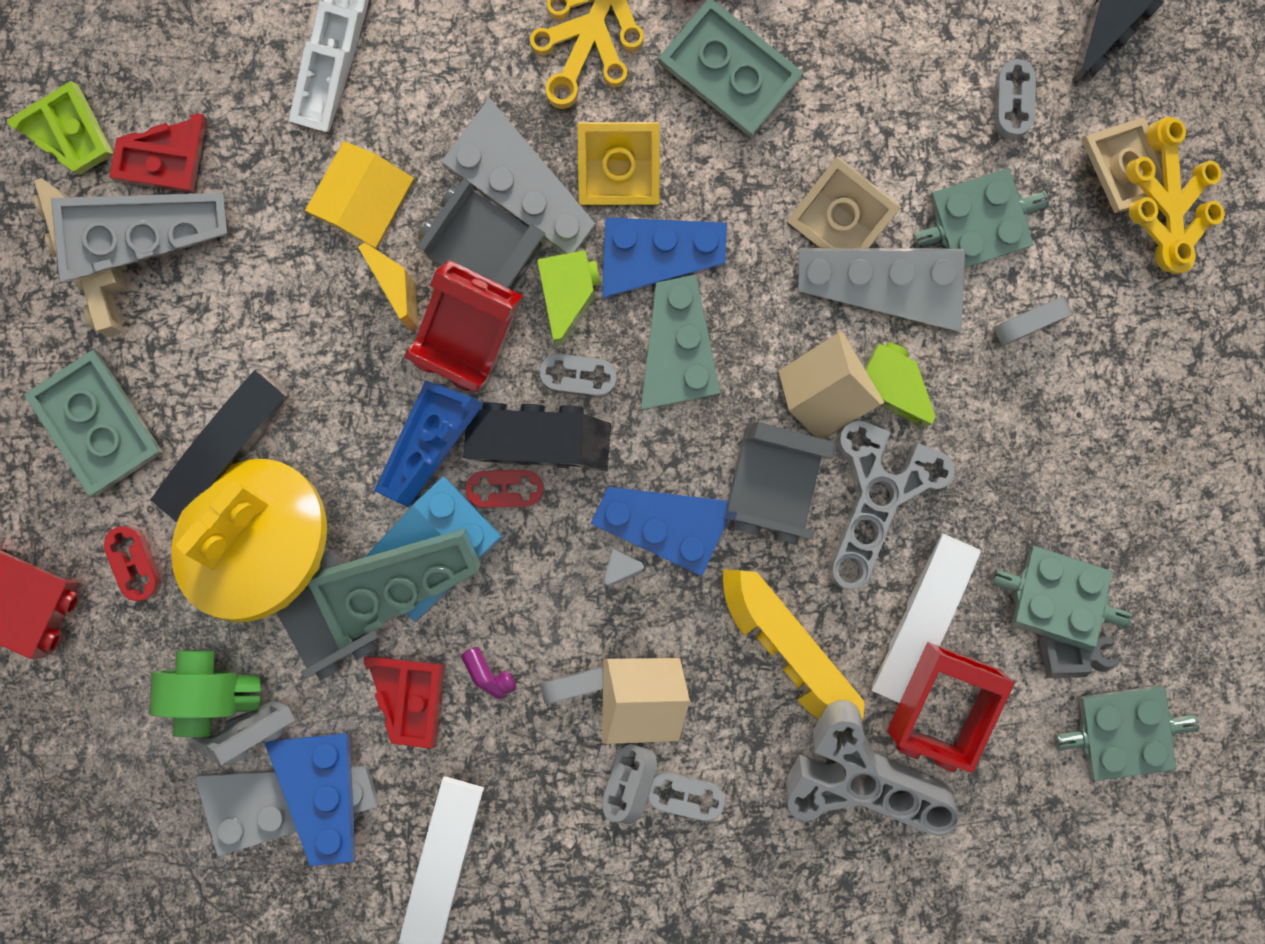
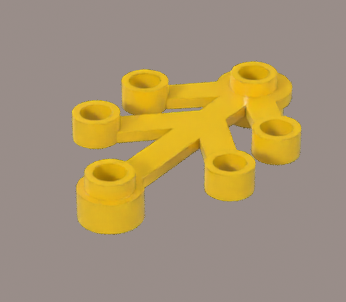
(588, 29)
(1175, 246)

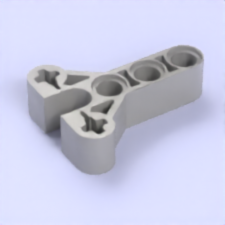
(867, 470)
(824, 787)

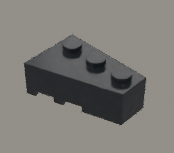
(538, 437)

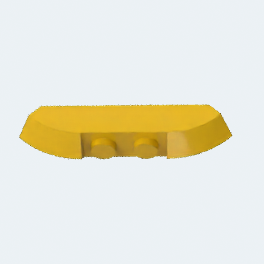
(756, 605)

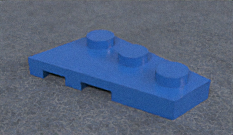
(657, 251)
(425, 440)
(665, 524)
(319, 794)

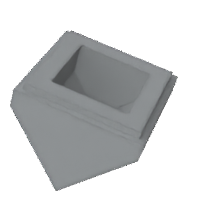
(621, 568)

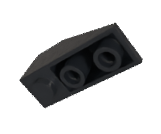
(1109, 25)

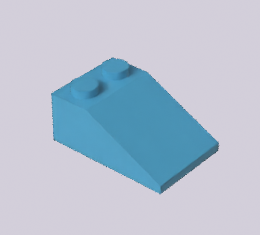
(435, 514)

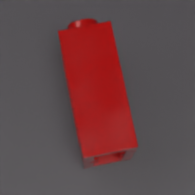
(980, 722)

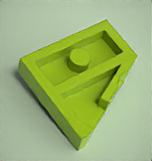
(65, 128)

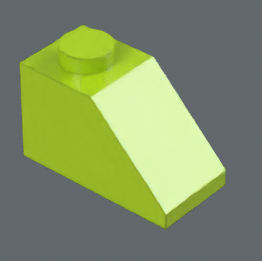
(567, 290)
(900, 384)

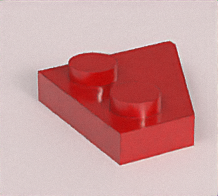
(161, 156)
(409, 698)

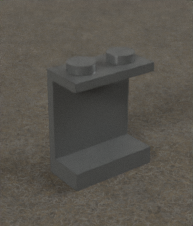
(480, 237)
(776, 481)
(312, 635)

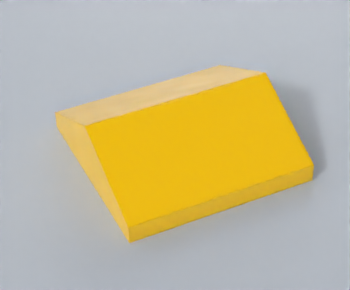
(618, 163)
(360, 194)
(395, 283)

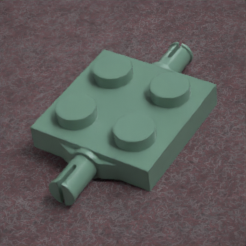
(982, 218)
(1061, 598)
(1127, 733)

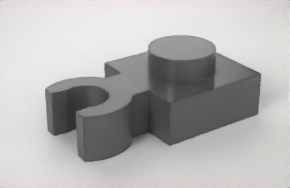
(1069, 661)

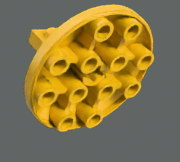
(249, 541)

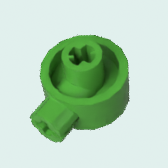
(199, 693)

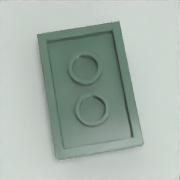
(730, 67)
(93, 423)

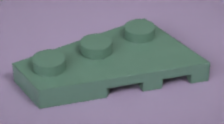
(679, 347)

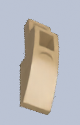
(98, 288)

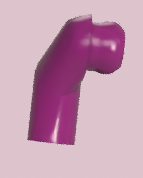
(483, 678)

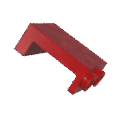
(463, 327)
(32, 606)

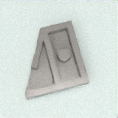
(244, 732)

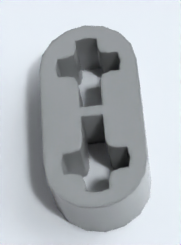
(1006, 99)
(1033, 321)
(578, 365)
(572, 685)
(629, 784)
(683, 806)

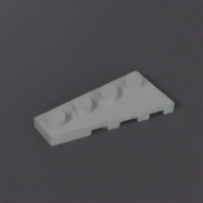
(516, 179)
(122, 230)
(895, 281)
(252, 808)

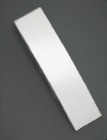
(327, 62)
(927, 613)
(441, 862)

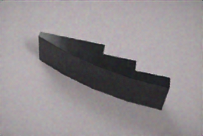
(221, 442)

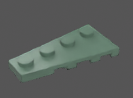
(378, 587)

